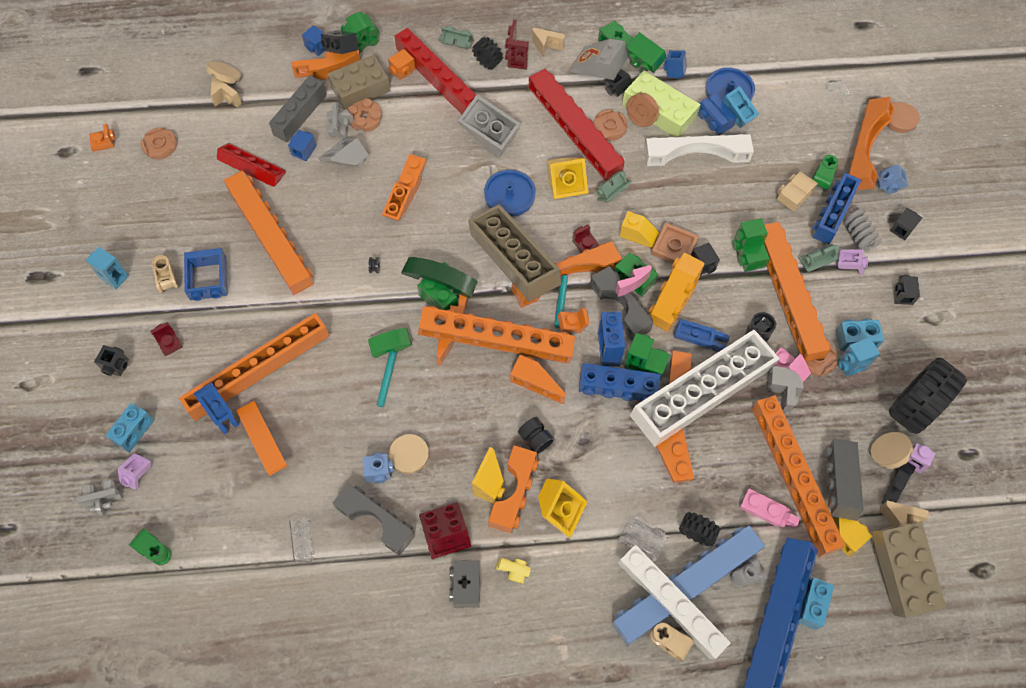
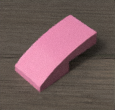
(637, 278)

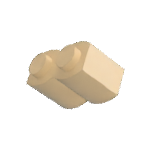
(796, 191)

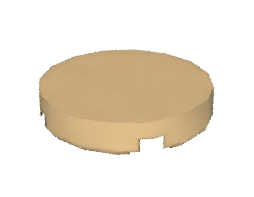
(223, 72)
(891, 450)
(409, 454)

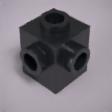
(111, 360)

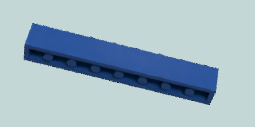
(782, 615)

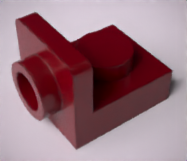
(583, 238)
(166, 338)

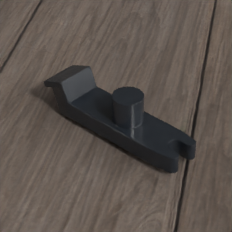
(899, 483)

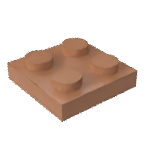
(673, 243)

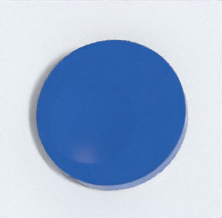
(726, 80)
(511, 190)

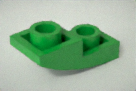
(389, 341)

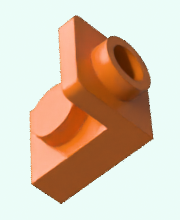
(102, 139)
(573, 321)

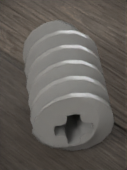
(860, 231)

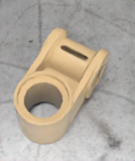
(164, 277)
(673, 643)

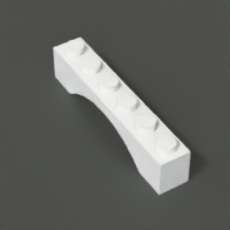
(731, 147)
(694, 623)

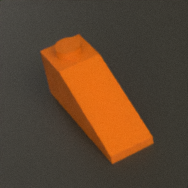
(533, 377)

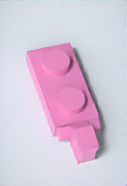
(768, 510)

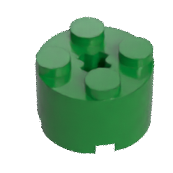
(365, 29)

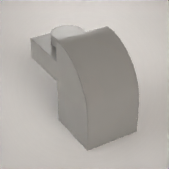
(786, 382)

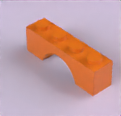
(505, 513)

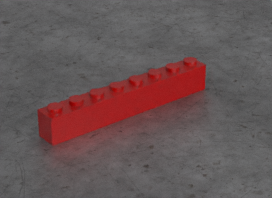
(435, 71)
(576, 124)

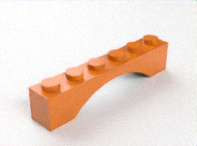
(877, 116)
(588, 261)

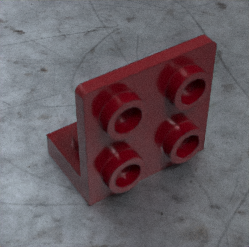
(517, 49)
(445, 530)

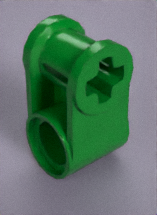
(825, 172)
(149, 546)

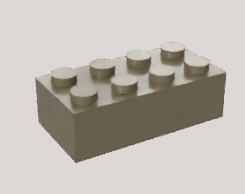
(908, 569)

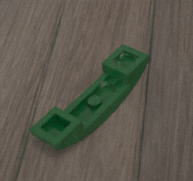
(441, 274)

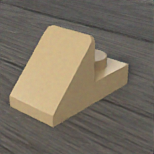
(545, 38)
(221, 91)
(899, 513)

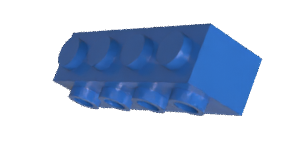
(836, 209)
(618, 382)

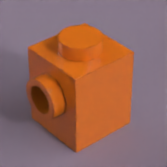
(401, 64)

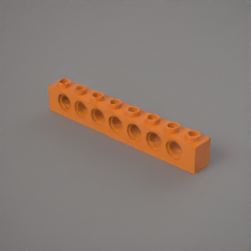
(486, 338)
(797, 477)

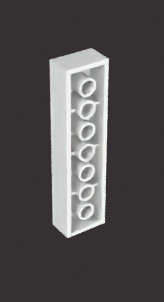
(703, 387)

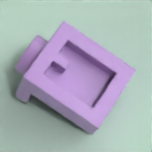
(853, 260)
(132, 470)

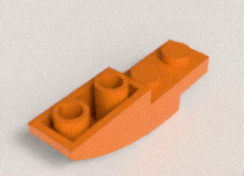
(321, 67)
(405, 188)

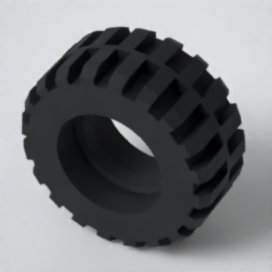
(927, 396)

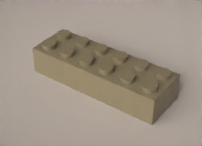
(515, 252)

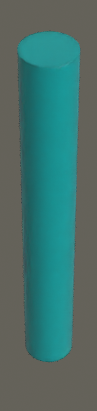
(561, 298)
(386, 379)

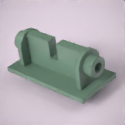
(450, 35)
(607, 191)
(819, 257)

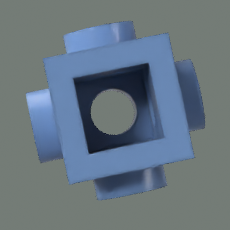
(892, 179)
(377, 468)

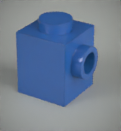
(312, 40)
(676, 63)
(302, 145)

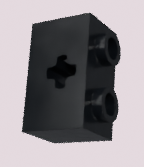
(339, 42)

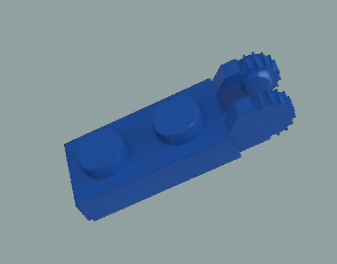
(700, 335)
(215, 406)

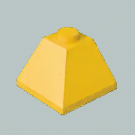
(567, 177)
(488, 481)
(561, 505)

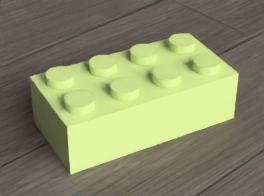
(675, 108)

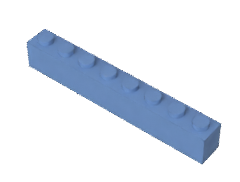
(691, 582)

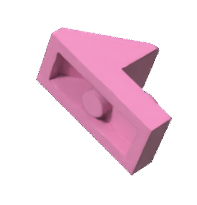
(796, 364)

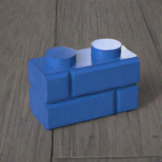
(716, 114)

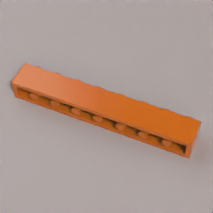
(268, 232)
(793, 295)
(260, 363)

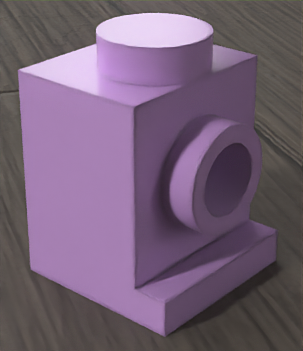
(922, 455)

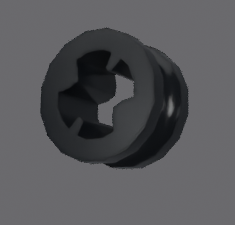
(374, 265)

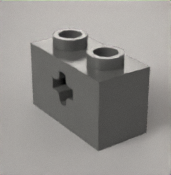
(469, 571)

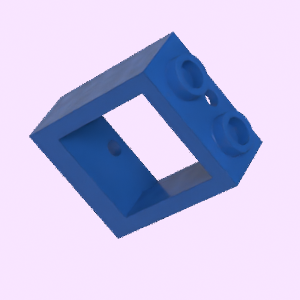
(201, 259)
(612, 336)

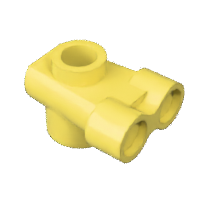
(516, 569)

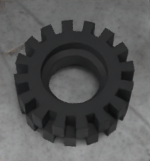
(487, 53)
(699, 529)

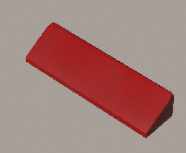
(250, 164)

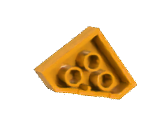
(676, 291)

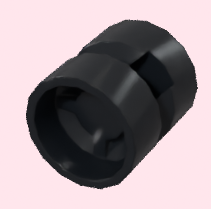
(763, 324)
(534, 433)

